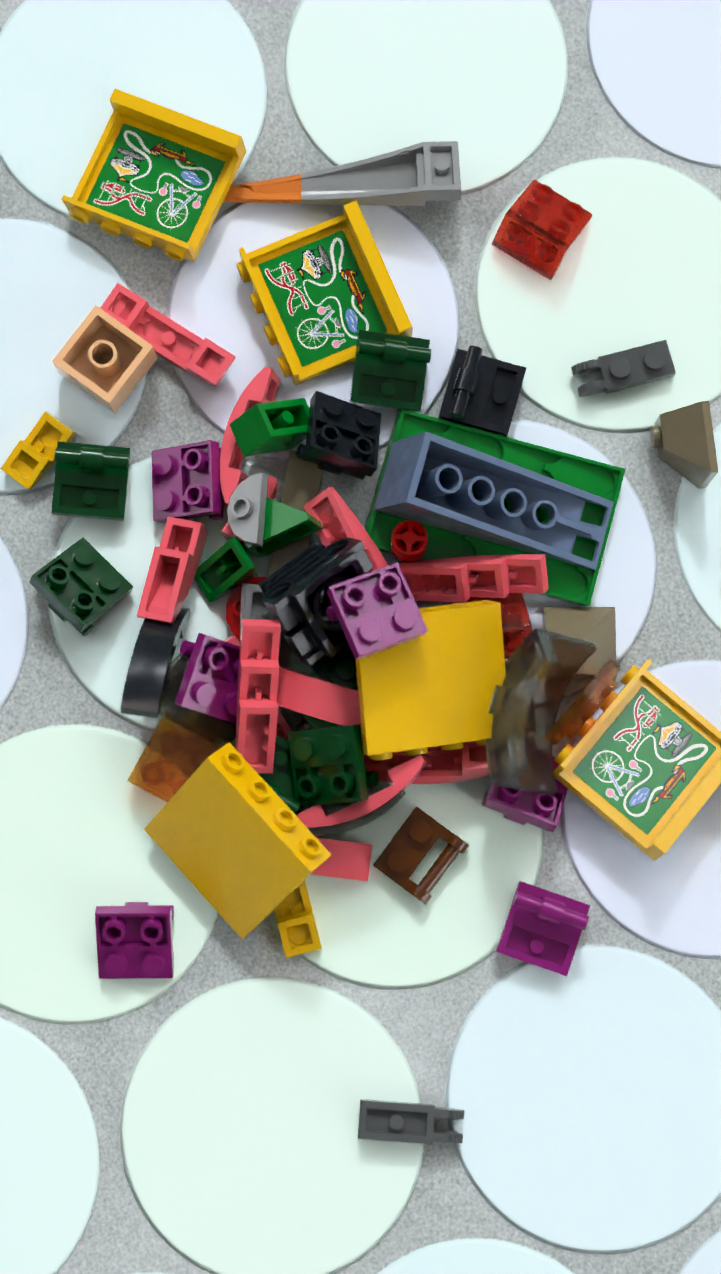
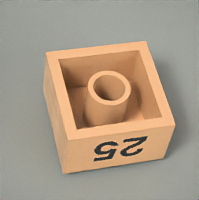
(105, 359)

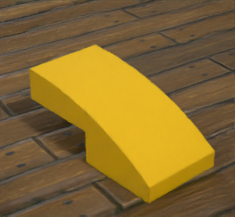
(36, 453)
(297, 923)

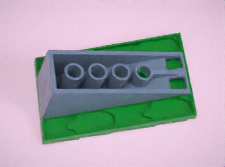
(496, 498)

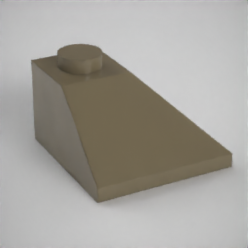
(687, 442)
(586, 624)

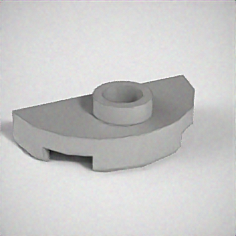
(248, 509)

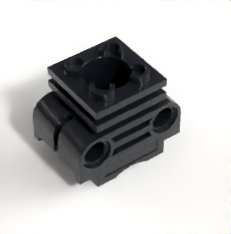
(295, 592)

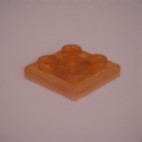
(585, 704)
(170, 759)

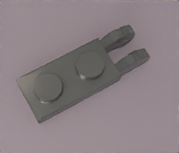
(626, 368)
(405, 1122)

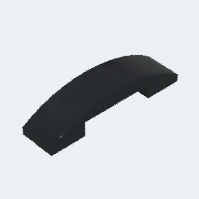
(150, 665)

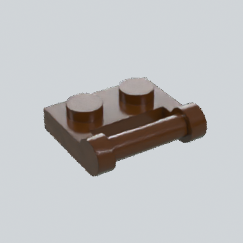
(411, 846)

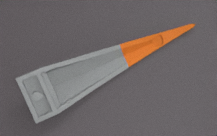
(391, 179)

